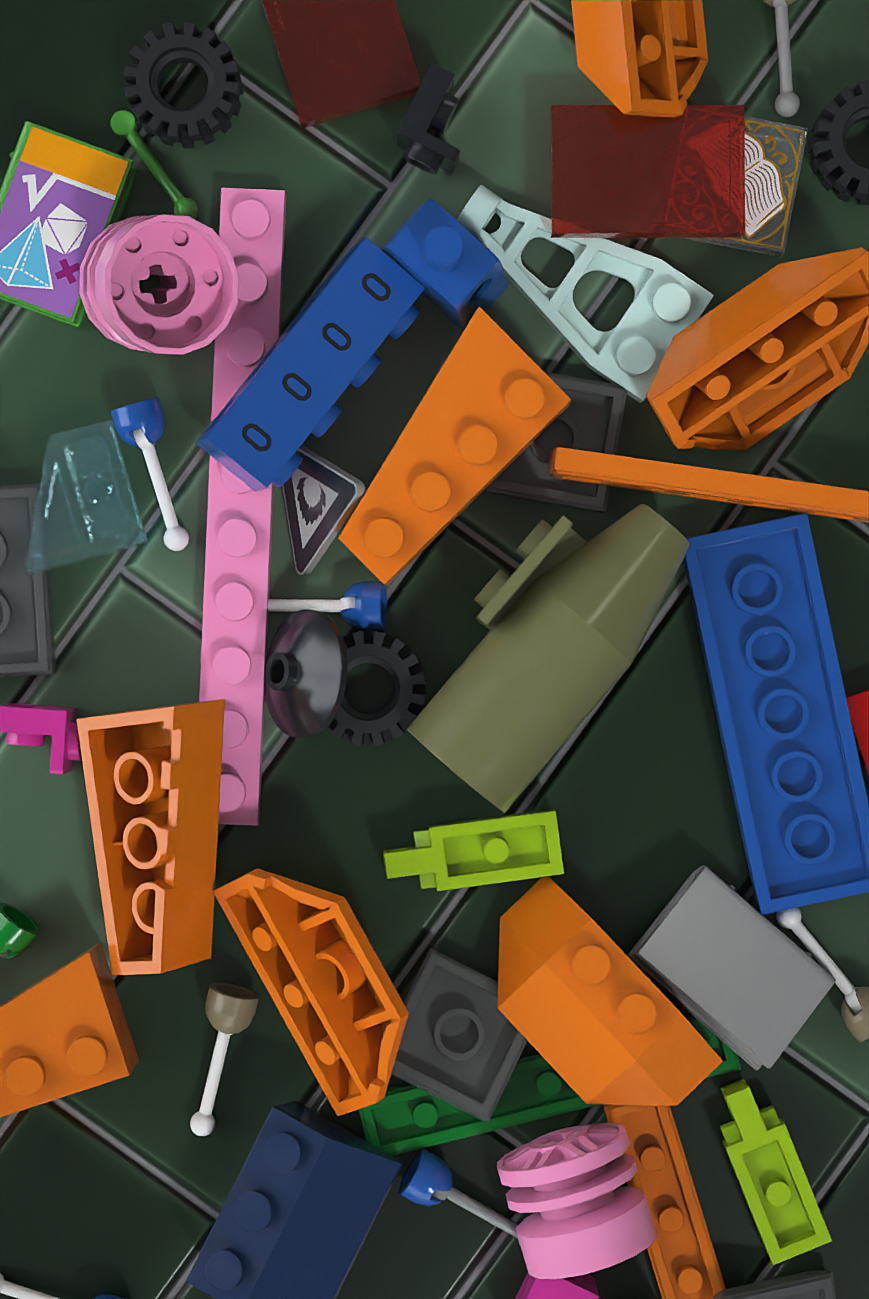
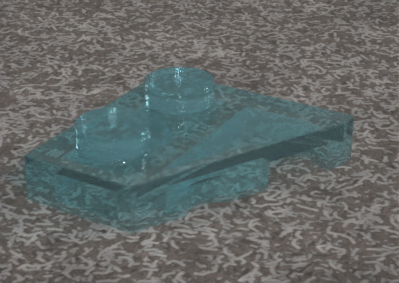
(82, 501)

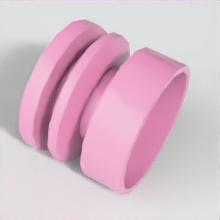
(195, 284)
(579, 1209)

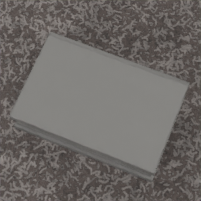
(731, 968)

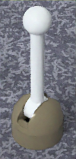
(856, 1000)
(229, 1011)

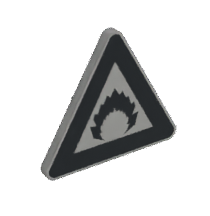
(317, 506)

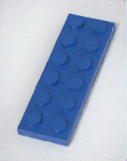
(781, 712)

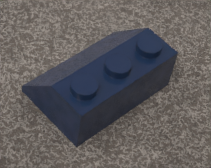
(295, 1211)

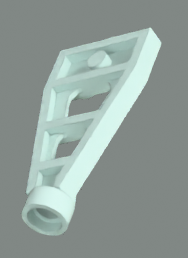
(661, 305)

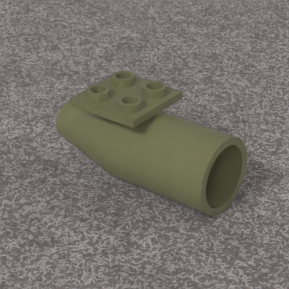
(552, 650)

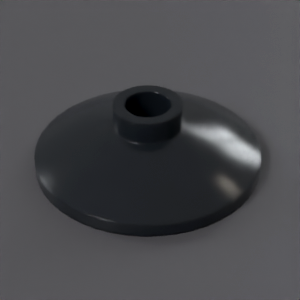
(305, 673)

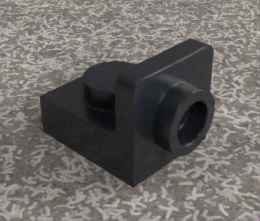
(430, 111)

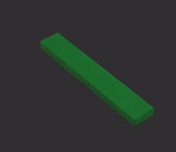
(416, 1120)

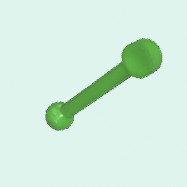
(125, 126)

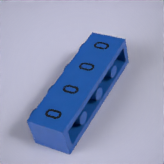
(311, 366)

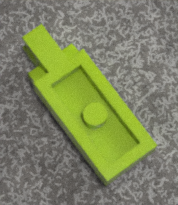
(481, 851)
(771, 1177)

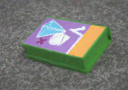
(50, 211)

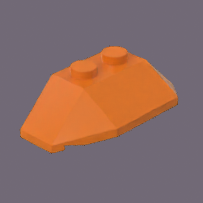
(642, 51)
(765, 353)
(321, 982)
(593, 1007)

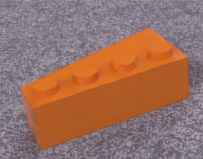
(462, 436)
(155, 830)
(63, 1035)

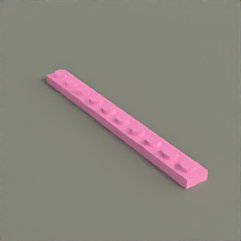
(238, 516)

